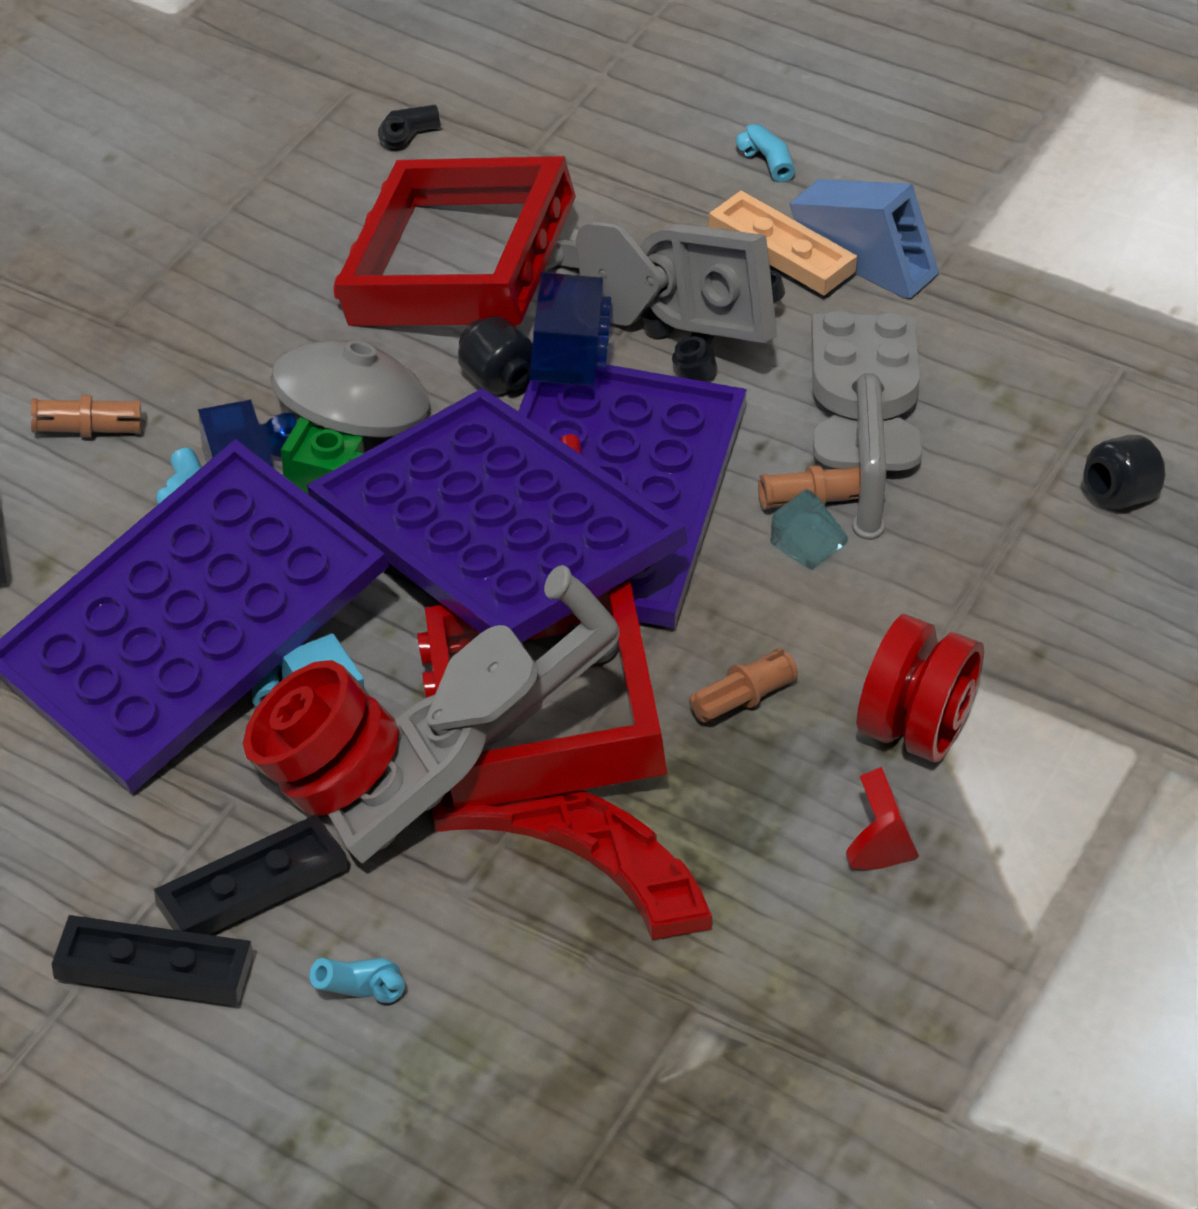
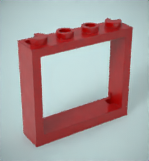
(456, 299)
(563, 762)

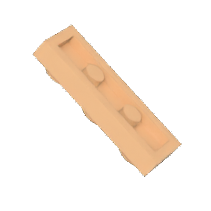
(790, 244)

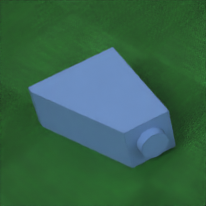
(875, 223)

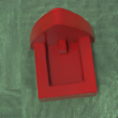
(888, 837)

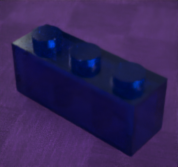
(570, 329)

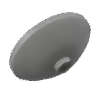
(350, 388)

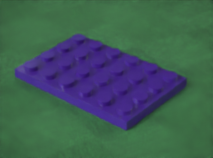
(662, 441)
(488, 507)
(185, 614)

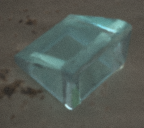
(806, 530)

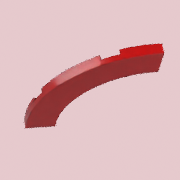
(609, 840)

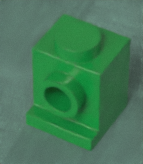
(315, 451)

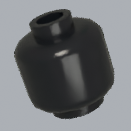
(495, 355)
(1124, 472)

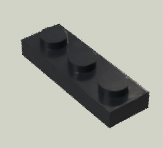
(251, 878)
(152, 960)

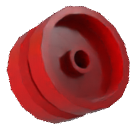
(920, 687)
(321, 737)

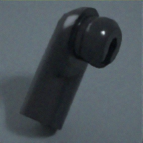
(403, 123)

